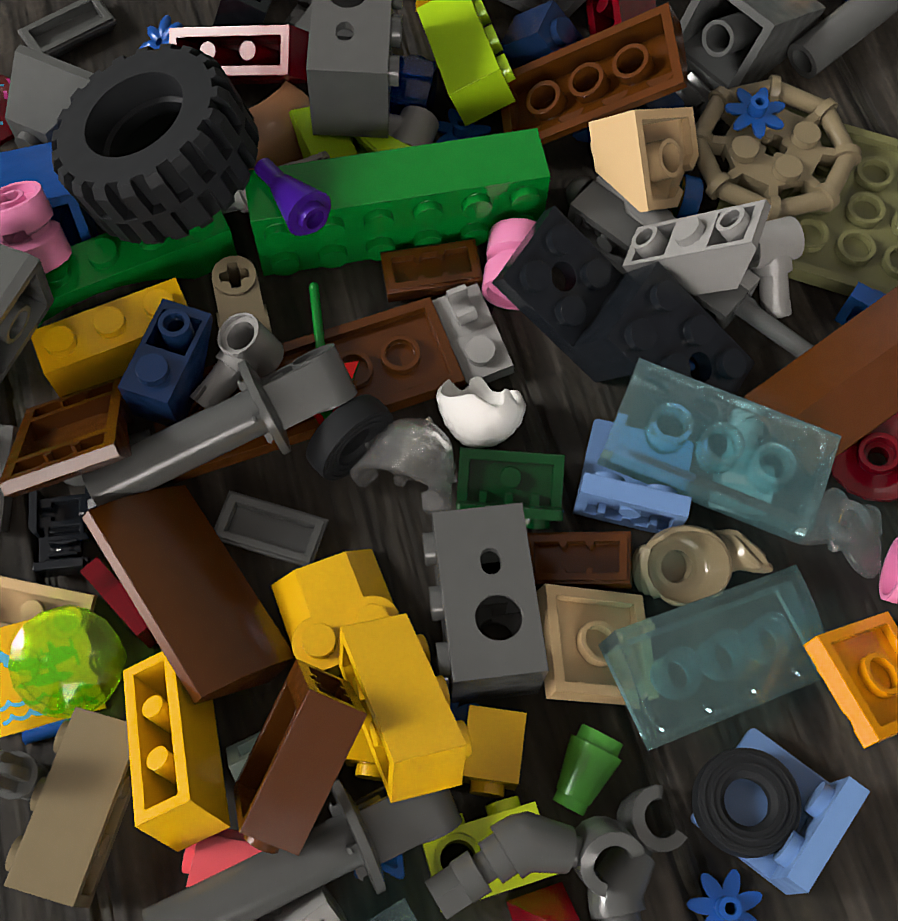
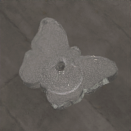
(857, 539)

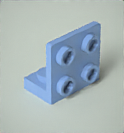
(624, 500)
(823, 820)

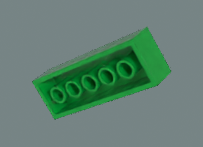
(404, 199)

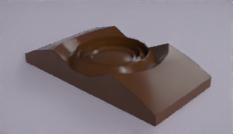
(68, 439)

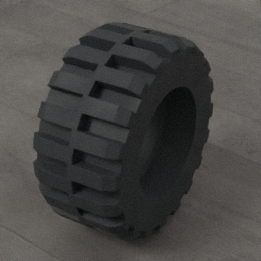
(155, 144)

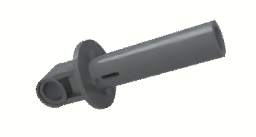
(838, 34)
(263, 407)
(355, 838)

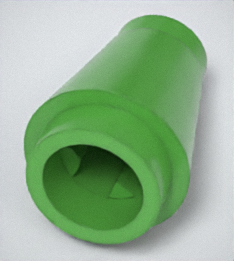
(586, 768)

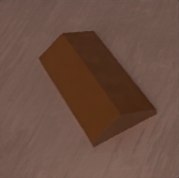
(845, 379)

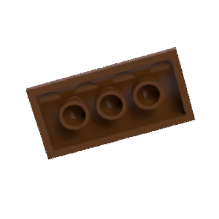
(599, 76)
(189, 592)

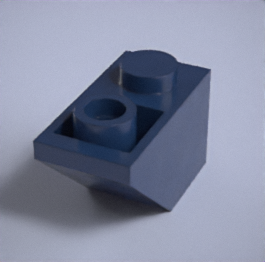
(538, 34)
(167, 364)

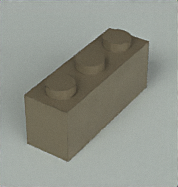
(74, 812)

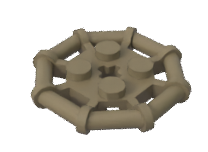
(787, 169)

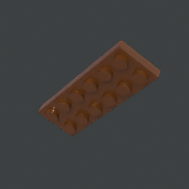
(401, 364)

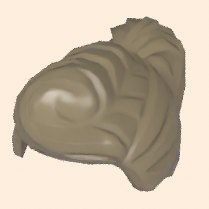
(693, 563)

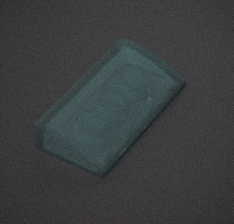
(721, 451)
(715, 656)

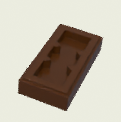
(430, 269)
(582, 559)

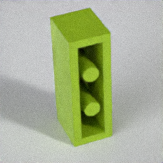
(468, 57)

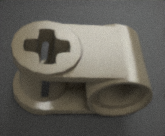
(234, 272)

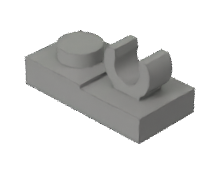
(473, 334)

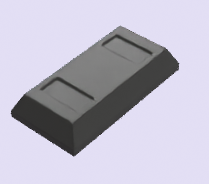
(68, 28)
(270, 529)

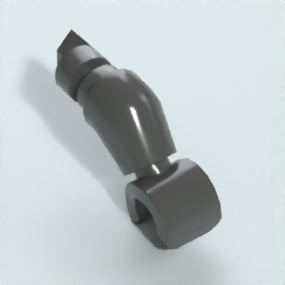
(529, 845)
(630, 876)

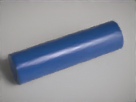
(42, 732)

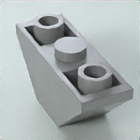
(703, 249)

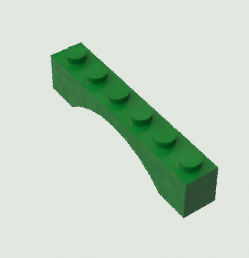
(112, 263)

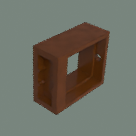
(296, 759)

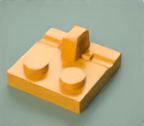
(862, 674)

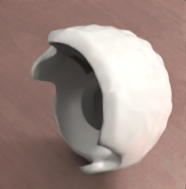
(478, 414)

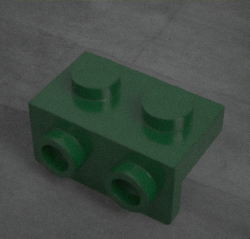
(511, 477)

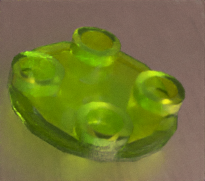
(66, 661)

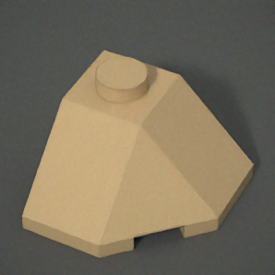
(646, 154)

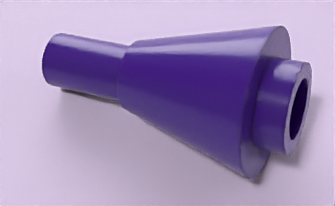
(300, 204)

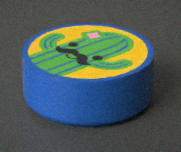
(691, 197)

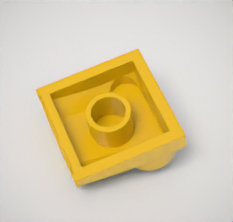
(328, 596)

